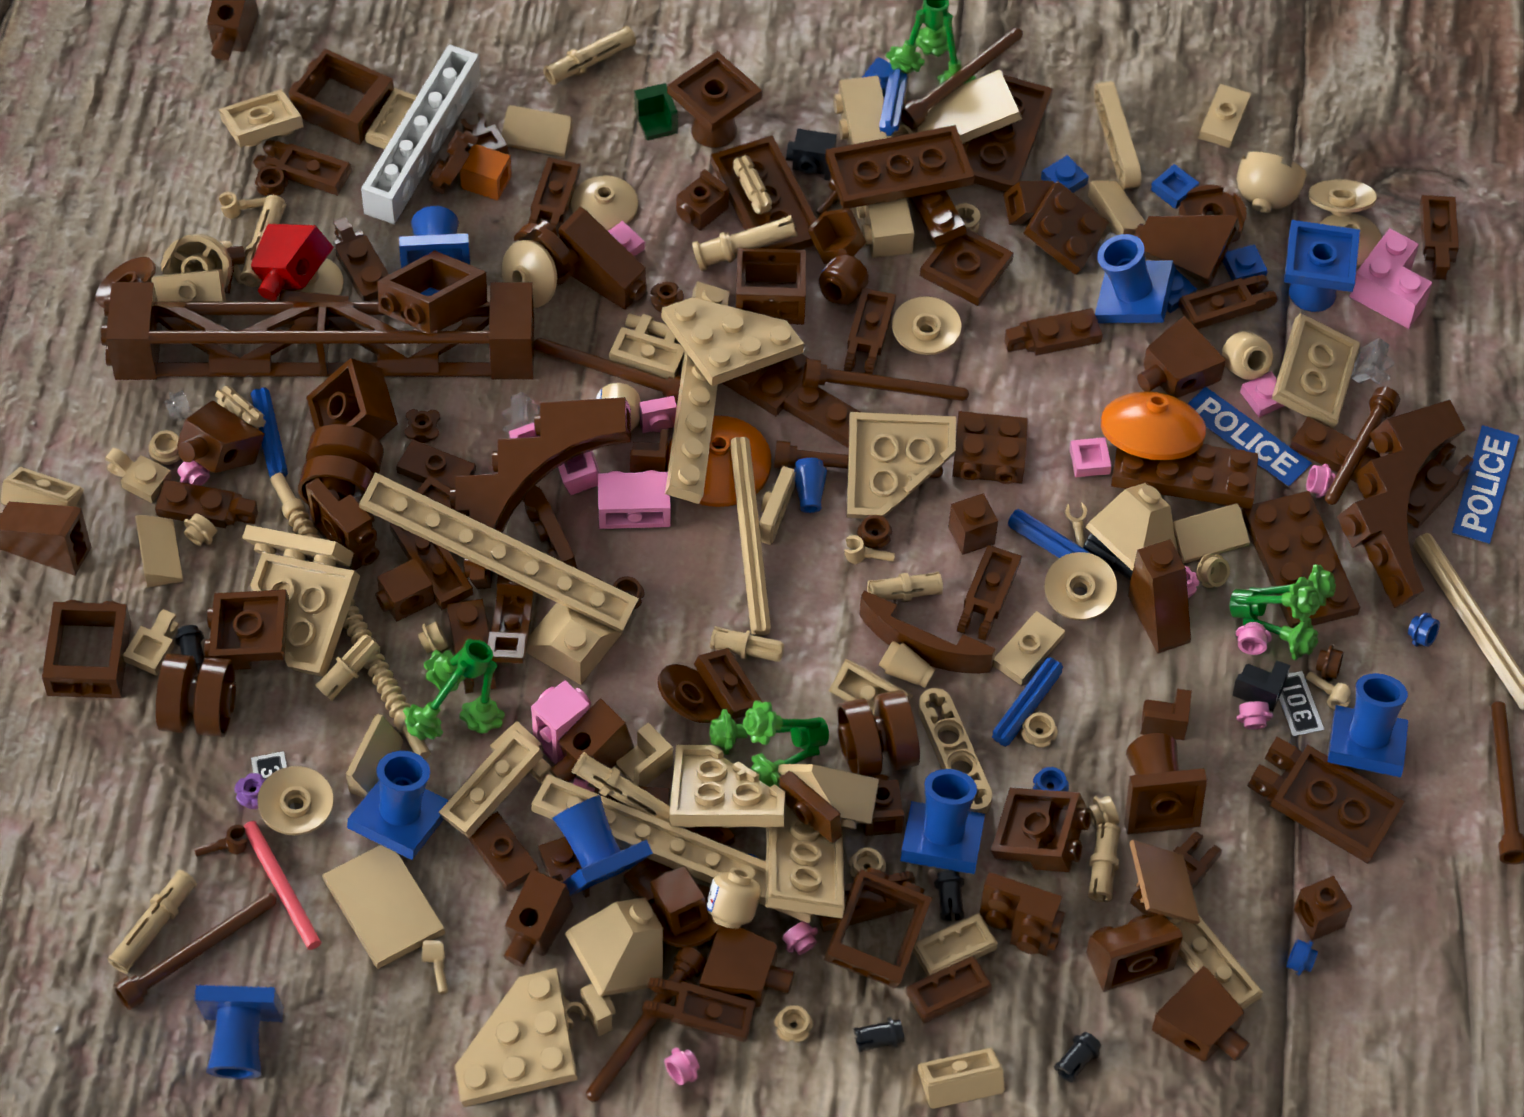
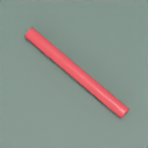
(282, 885)

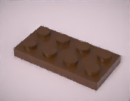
(1002, 154)
(899, 167)
(779, 184)
(1207, 475)
(1289, 543)

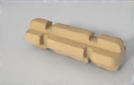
(752, 184)
(240, 406)

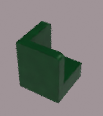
(655, 111)

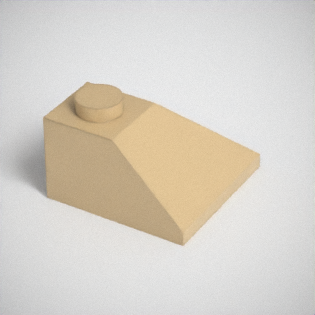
(1133, 522)
(570, 642)
(847, 792)
(620, 946)

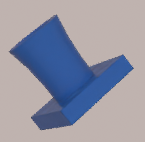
(434, 230)
(1319, 263)
(1131, 286)
(1371, 733)
(398, 807)
(944, 829)
(595, 846)
(237, 1026)

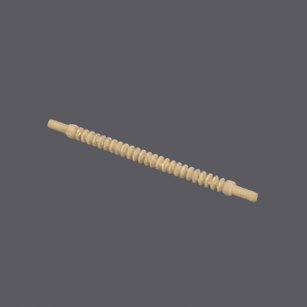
(377, 669)

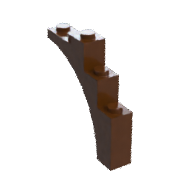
(564, 433)
(1386, 483)

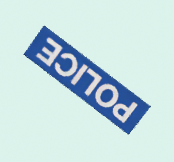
(1249, 436)
(1485, 484)

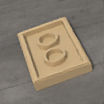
(975, 108)
(1316, 370)
(383, 905)

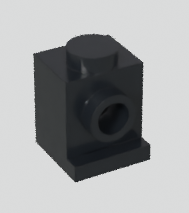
(809, 152)

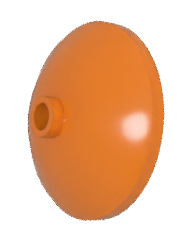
(1153, 426)
(719, 481)

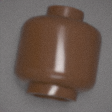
(843, 279)

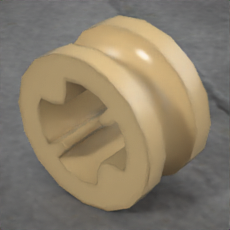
(969, 211)

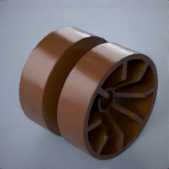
(341, 459)
(187, 693)
(887, 732)

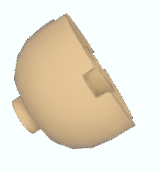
(1269, 182)
(197, 254)

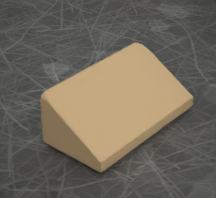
(537, 130)
(1115, 206)
(38, 488)
(1210, 533)
(159, 550)
(858, 682)
(377, 743)
(961, 1078)

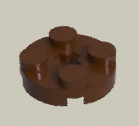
(447, 170)
(1213, 199)
(546, 235)

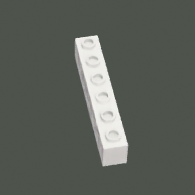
(421, 134)

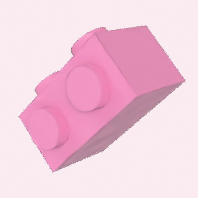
(633, 500)
(555, 714)

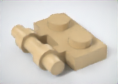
(648, 352)

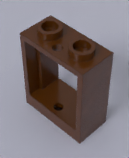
(352, 74)
(458, 285)
(775, 302)
(86, 680)
(863, 963)

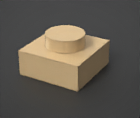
(598, 1009)

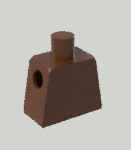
(231, 26)
(1181, 361)
(218, 439)
(597, 733)
(536, 917)
(744, 966)
(1202, 1019)

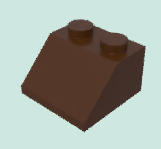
(354, 397)
(1134, 950)

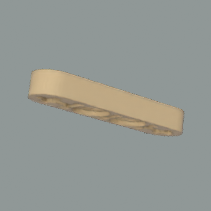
(1117, 135)
(958, 751)

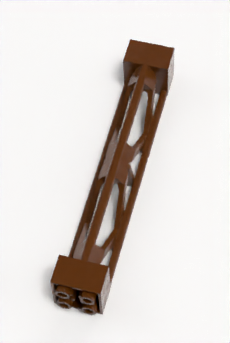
(137, 320)

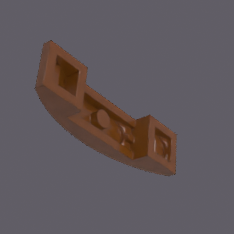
(511, 622)
(965, 657)

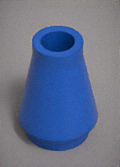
(810, 483)

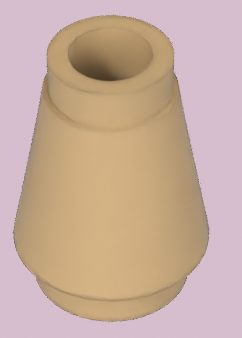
(905, 664)

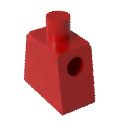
(288, 257)

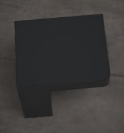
(1261, 685)

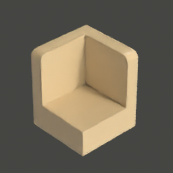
(648, 758)

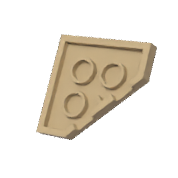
(729, 340)
(893, 457)
(316, 607)
(720, 793)
(521, 1044)

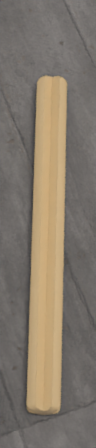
(750, 536)
(1472, 616)

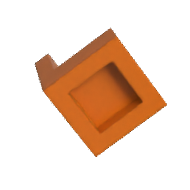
(486, 172)

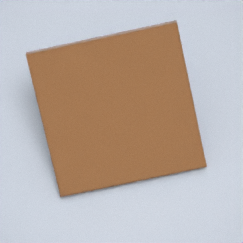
(1164, 882)

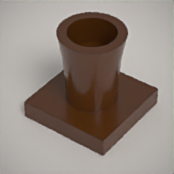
(714, 95)
(1160, 793)

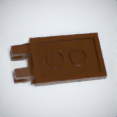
(1327, 798)

